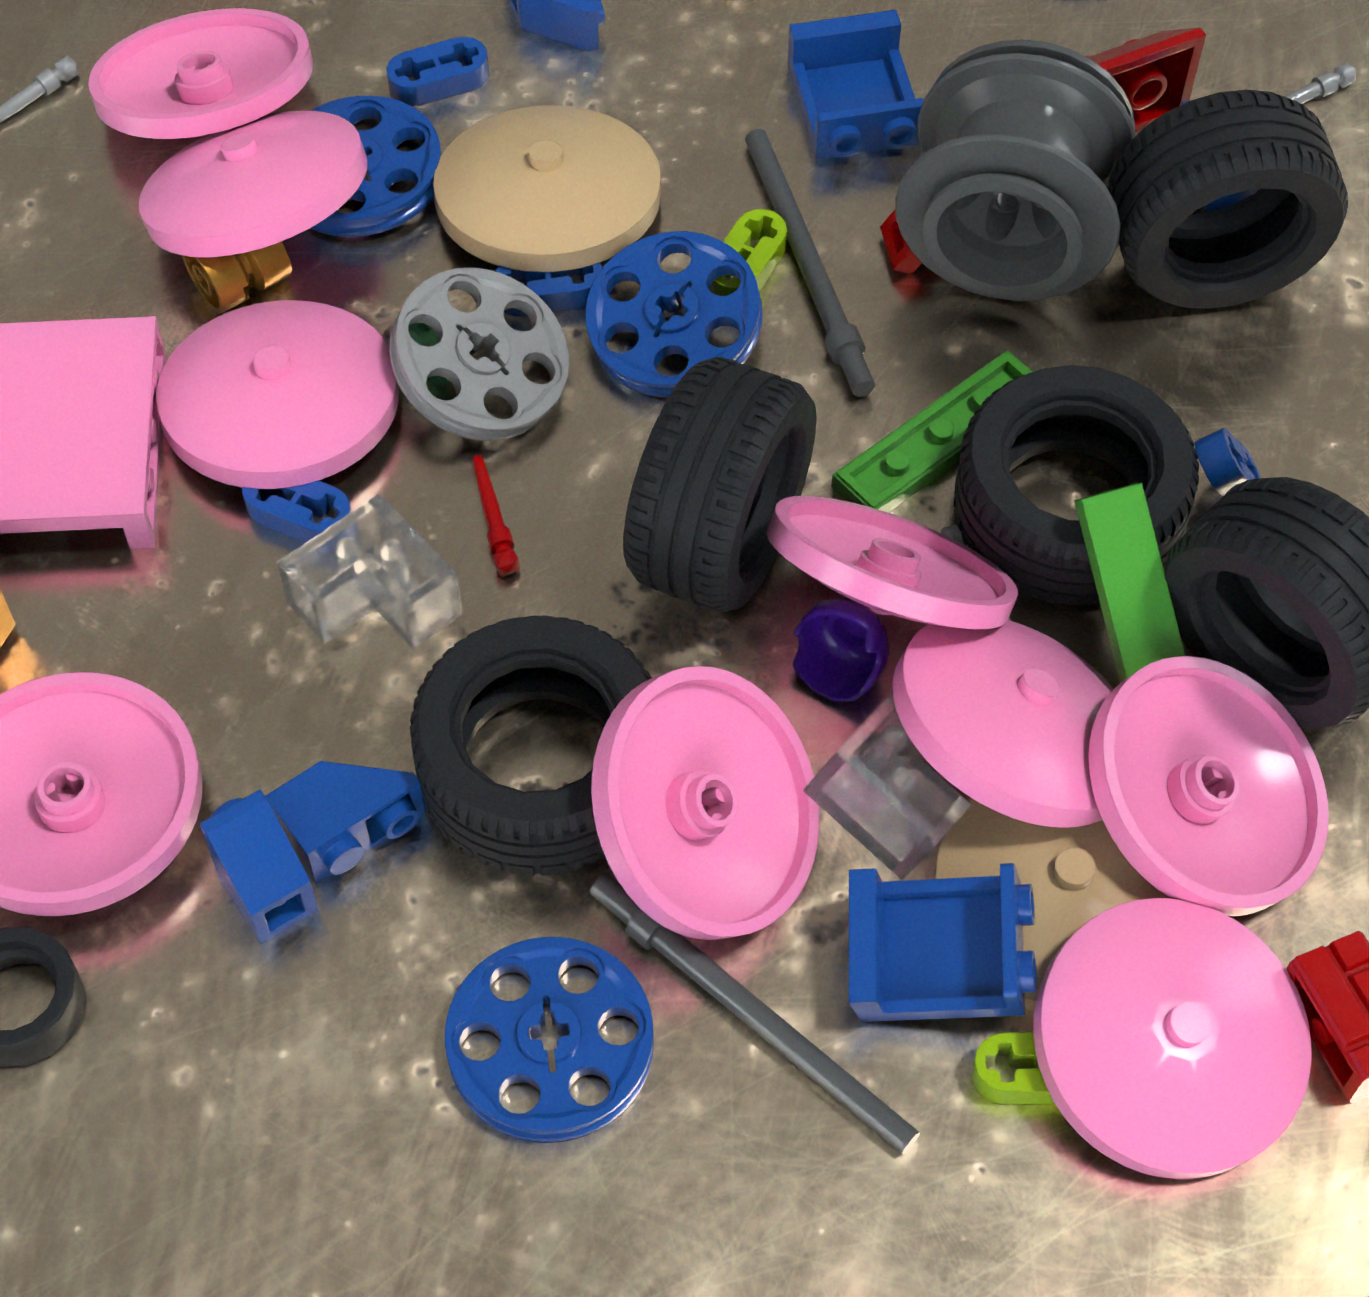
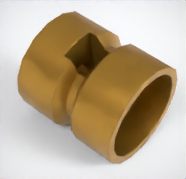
(227, 279)

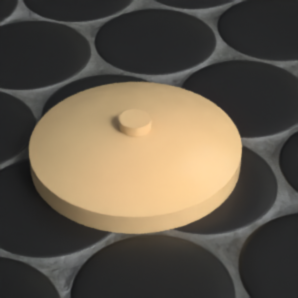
(547, 188)
(1070, 870)

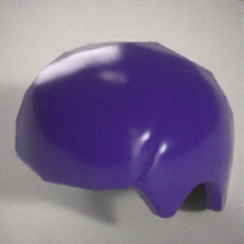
(840, 649)

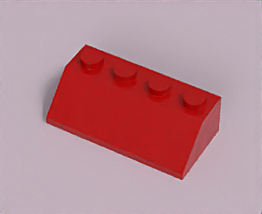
(1155, 71)

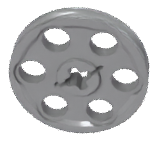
(472, 378)

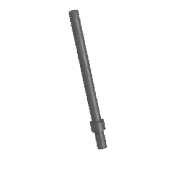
(842, 338)
(757, 1016)

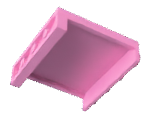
(80, 426)

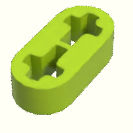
(766, 253)
(1027, 1083)

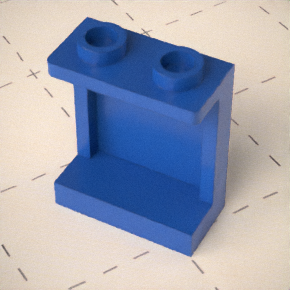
(853, 84)
(939, 946)

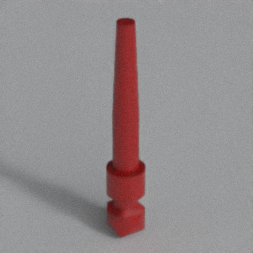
(499, 535)

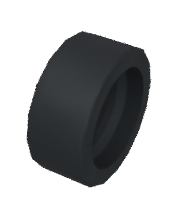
(66, 1009)

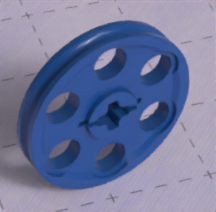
(386, 165)
(668, 291)
(578, 1051)

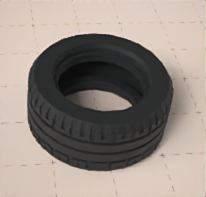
(1216, 150)
(1068, 412)
(711, 480)
(1280, 594)
(465, 689)

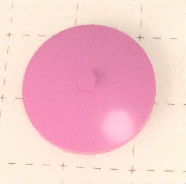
(201, 73)
(253, 184)
(277, 394)
(891, 563)
(1004, 718)
(1208, 785)
(90, 792)
(705, 803)
(1172, 1038)

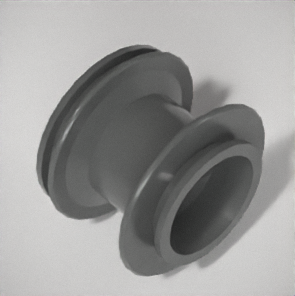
(1016, 171)

